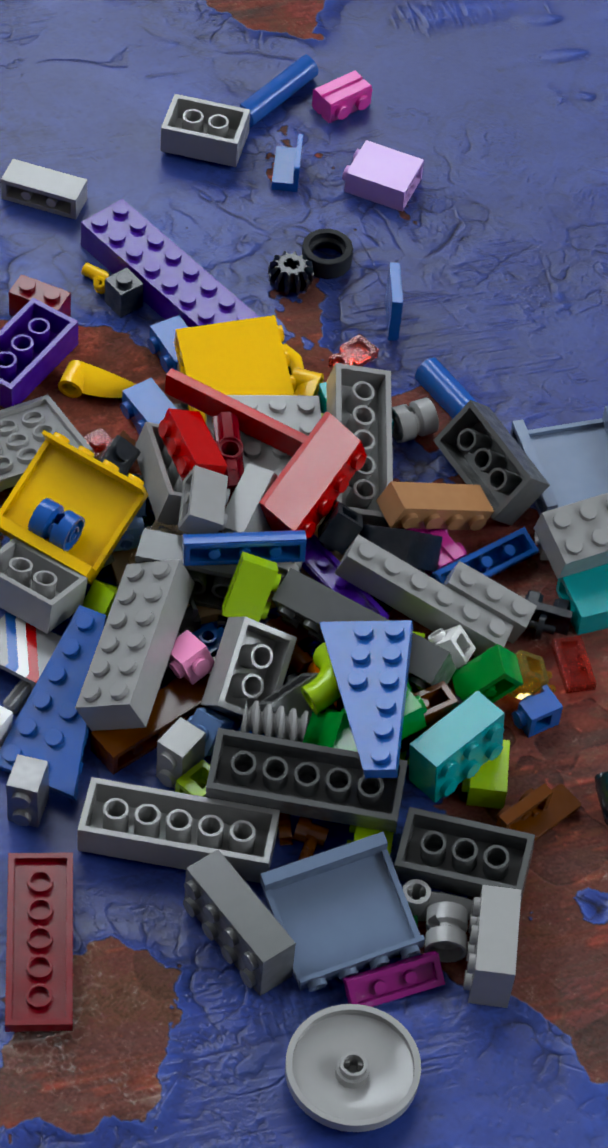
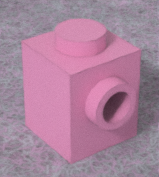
(190, 658)

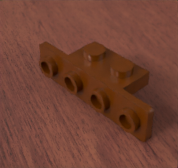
(539, 810)

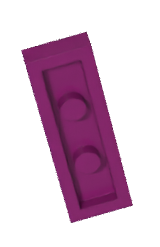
(395, 980)

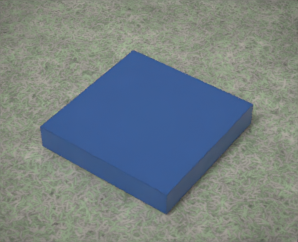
(393, 301)

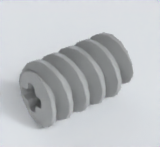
(274, 724)

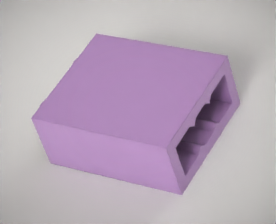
(383, 175)

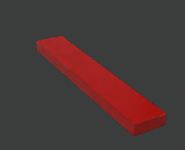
(250, 420)

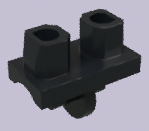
(548, 617)

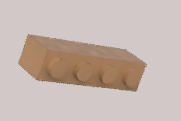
(434, 506)

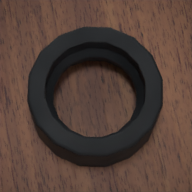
(328, 239)

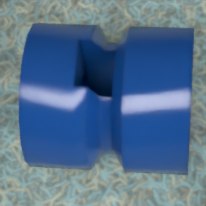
(53, 523)

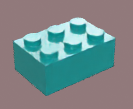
(456, 746)

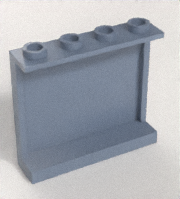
(569, 458)
(342, 911)

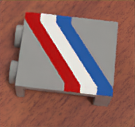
(25, 648)

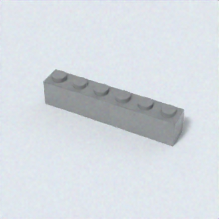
(419, 595)

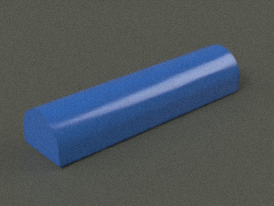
(280, 88)
(442, 386)
(228, 547)
(496, 556)

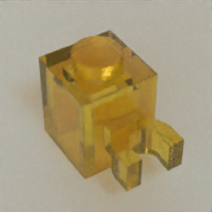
(533, 675)

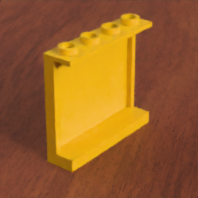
(236, 357)
(80, 485)

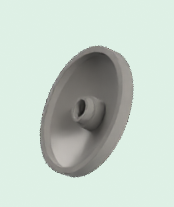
(352, 1067)

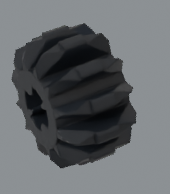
(290, 273)

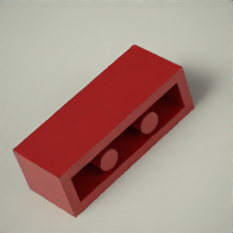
(190, 442)

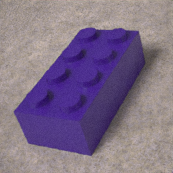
(32, 348)

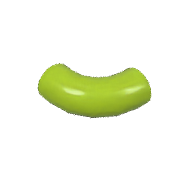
(323, 689)

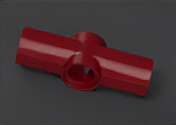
(228, 440)

